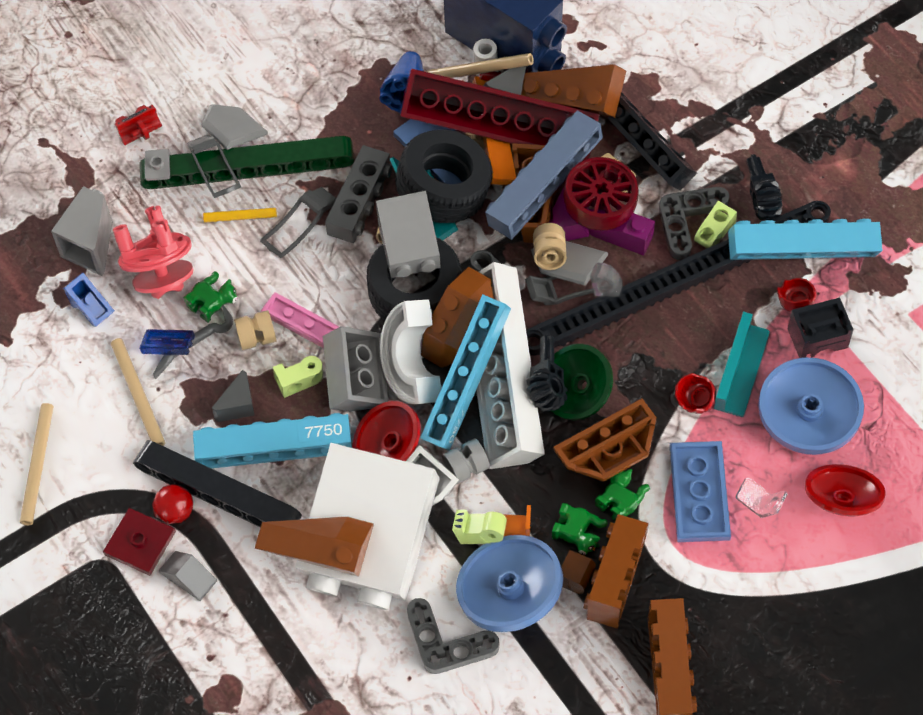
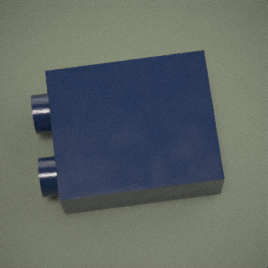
(513, 26)

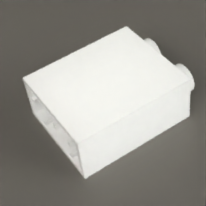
(394, 499)

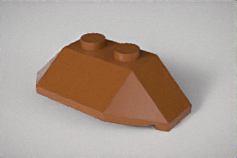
(453, 316)
(611, 443)

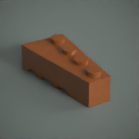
(584, 88)
(616, 571)
(671, 657)

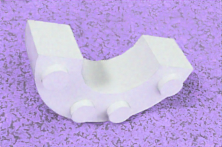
(402, 356)

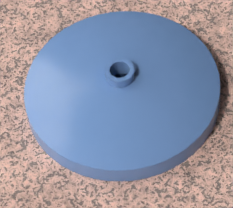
(811, 406)
(509, 583)

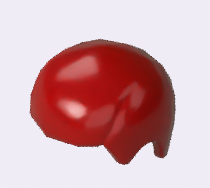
(796, 293)
(695, 393)
(172, 504)

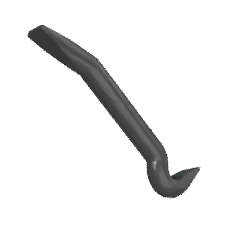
(199, 336)

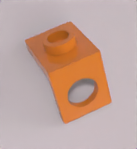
(518, 524)

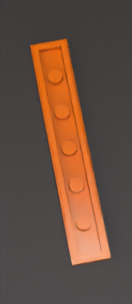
(499, 155)

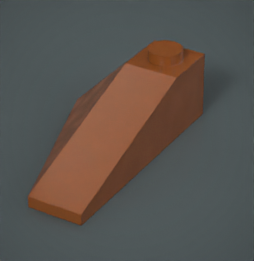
(324, 542)

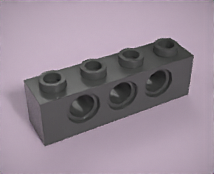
(368, 162)

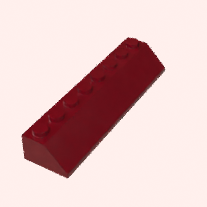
(483, 110)

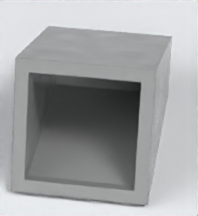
(85, 231)
(408, 234)

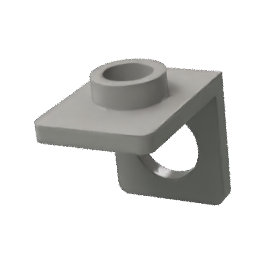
(157, 164)

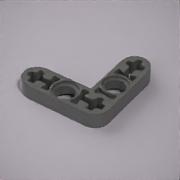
(682, 210)
(438, 648)

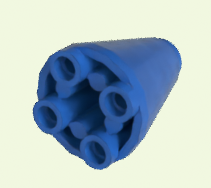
(395, 83)

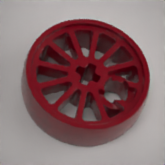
(601, 193)

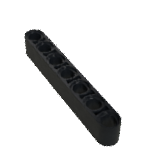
(212, 486)

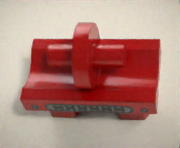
(138, 125)

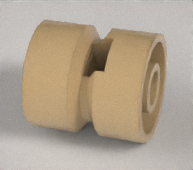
(549, 246)
(255, 330)

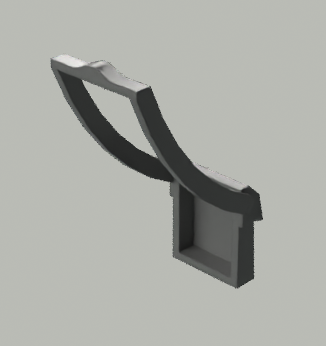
(204, 143)
(318, 201)
(543, 291)

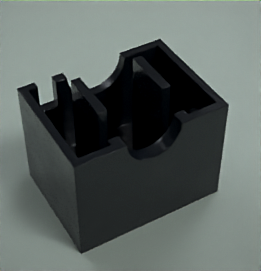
(824, 328)

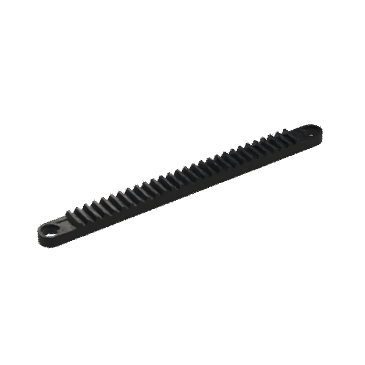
(653, 287)

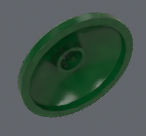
(581, 365)

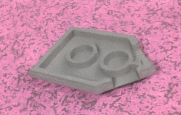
(231, 125)
(578, 264)

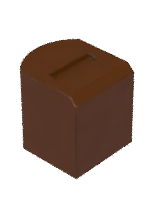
(577, 572)

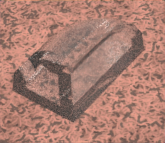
(606, 280)

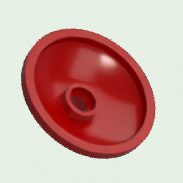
(389, 431)
(845, 490)

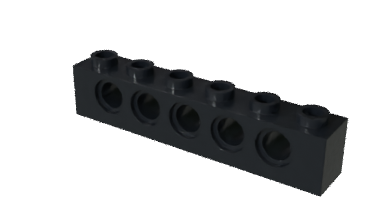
(652, 144)

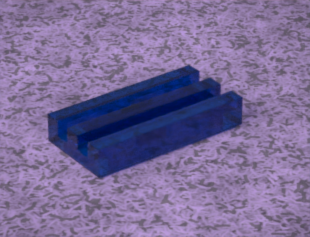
(166, 345)

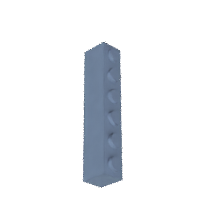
(543, 174)

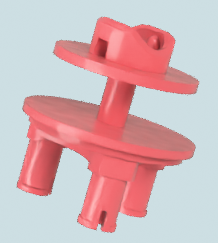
(155, 256)

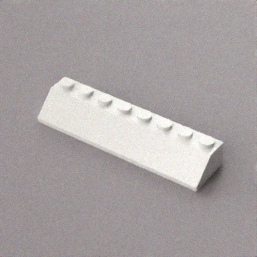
(506, 411)

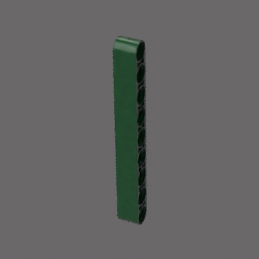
(256, 161)

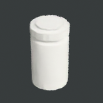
(484, 50)

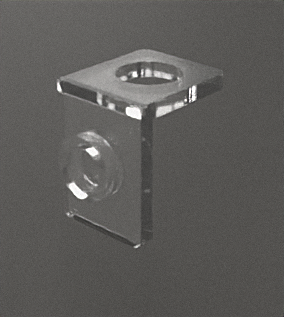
(759, 499)

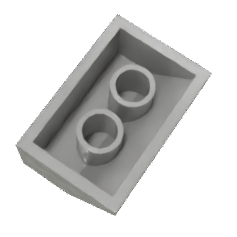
(354, 369)

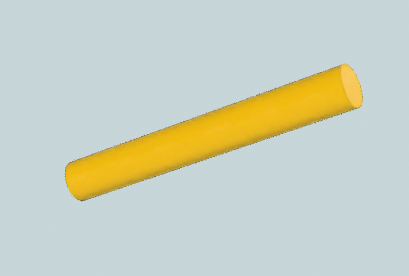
(240, 214)

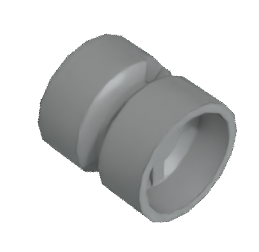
(467, 460)

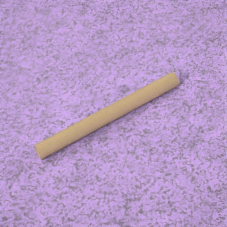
(484, 66)
(137, 391)
(36, 464)

